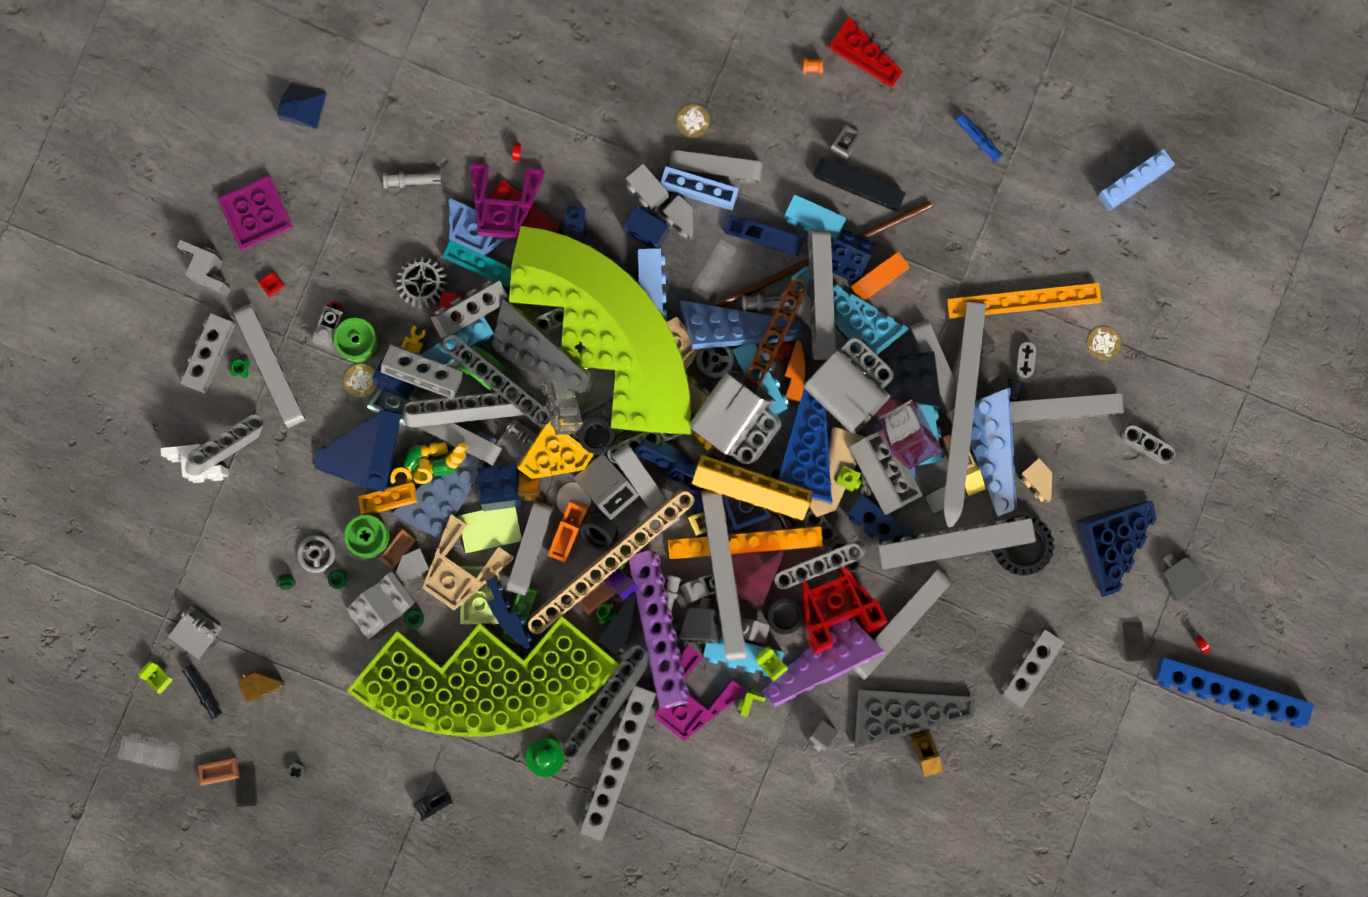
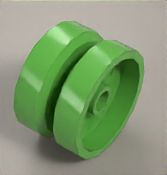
(346, 335)
(481, 367)
(356, 532)

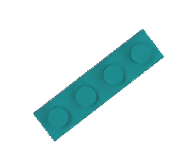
(478, 263)

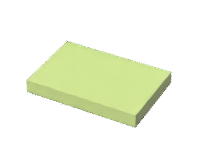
(490, 529)
(476, 609)

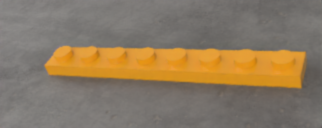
(1028, 300)
(749, 542)

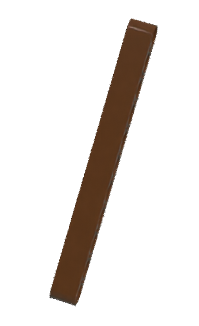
(765, 347)

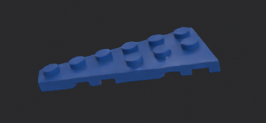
(807, 453)

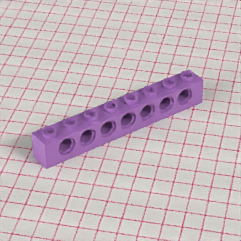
(639, 565)

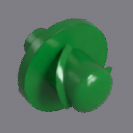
(544, 757)

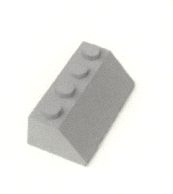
(885, 474)

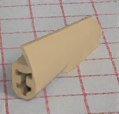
(839, 456)

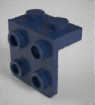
(851, 255)

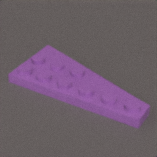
(850, 648)

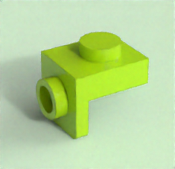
(849, 479)
(770, 663)
(155, 676)
(745, 705)

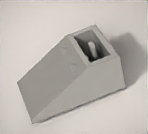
(607, 487)

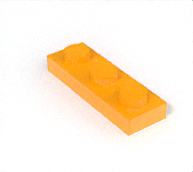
(387, 500)

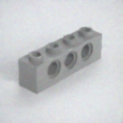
(442, 317)
(427, 380)
(201, 382)
(1052, 645)

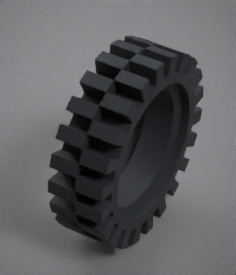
(1040, 562)

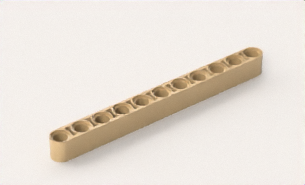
(606, 570)

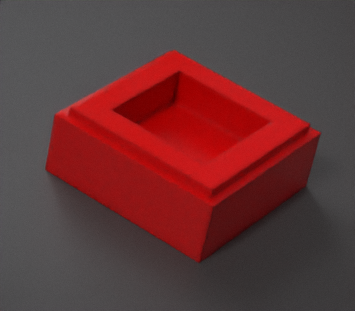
(271, 284)

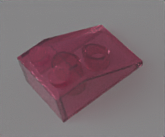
(758, 584)

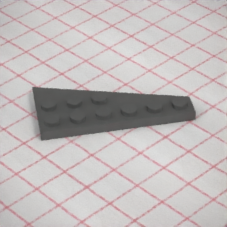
(533, 349)
(895, 714)

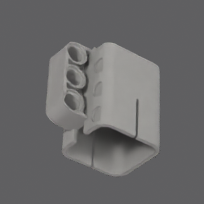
(850, 386)
(736, 423)

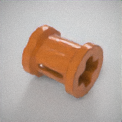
(812, 65)

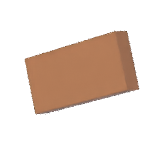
(397, 548)
(596, 598)
(218, 771)

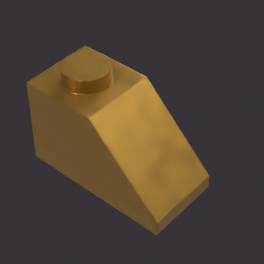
(258, 685)
(926, 753)

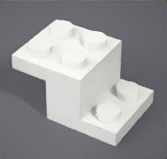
(181, 453)

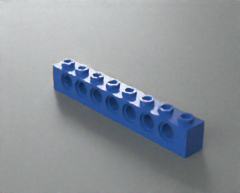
(1301, 709)

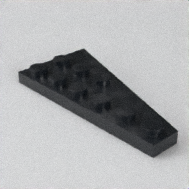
(913, 378)

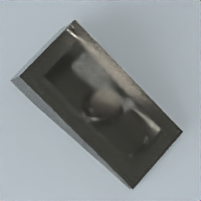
(1134, 641)
(246, 787)

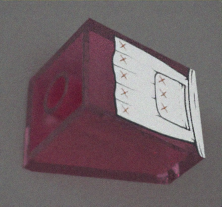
(909, 435)

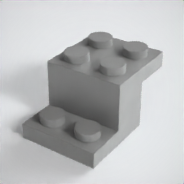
(204, 266)
(380, 605)

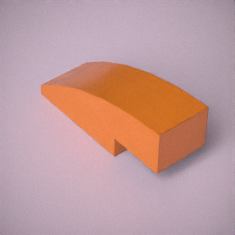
(880, 277)
(796, 374)
(568, 530)

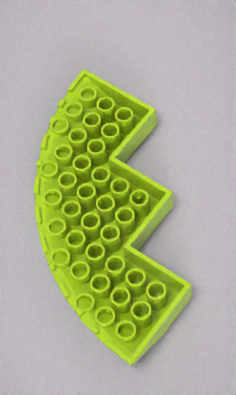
(612, 321)
(486, 691)

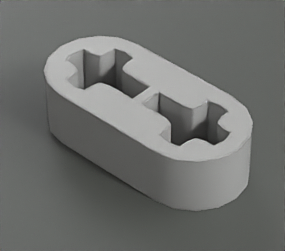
(1030, 360)

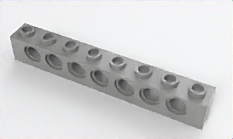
(598, 830)

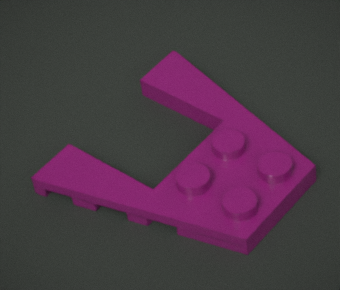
(503, 217)
(691, 716)

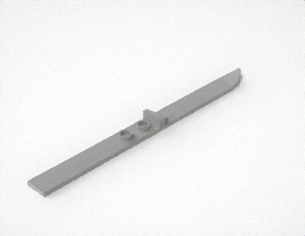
(963, 412)

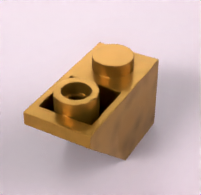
(528, 488)

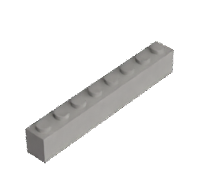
(956, 544)

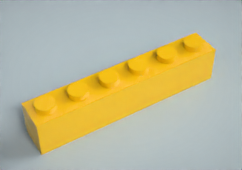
(752, 487)

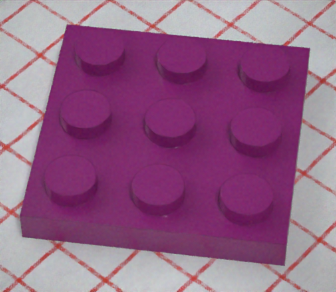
(255, 213)

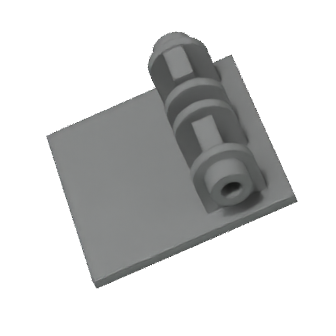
(515, 442)
(195, 632)

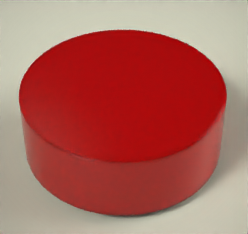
(516, 151)
(785, 351)
(1201, 643)

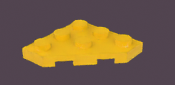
(553, 455)

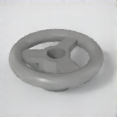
(707, 371)
(309, 552)

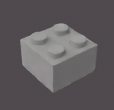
(646, 189)

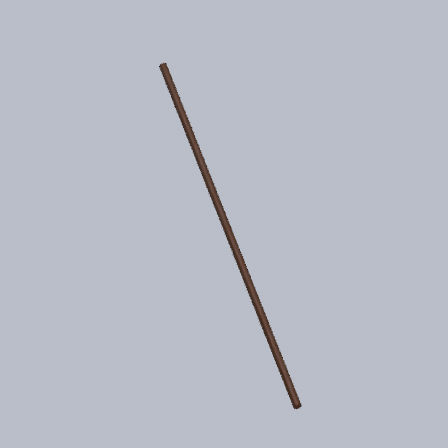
(799, 266)

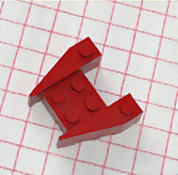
(836, 603)

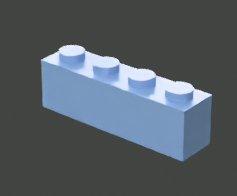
(1136, 180)
(699, 188)
(651, 276)

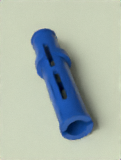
(982, 141)

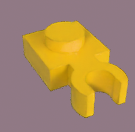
(412, 345)

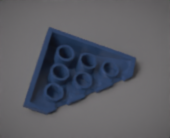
(365, 453)
(1112, 540)

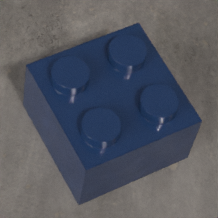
(646, 228)
(499, 487)
(744, 513)

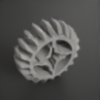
(421, 291)

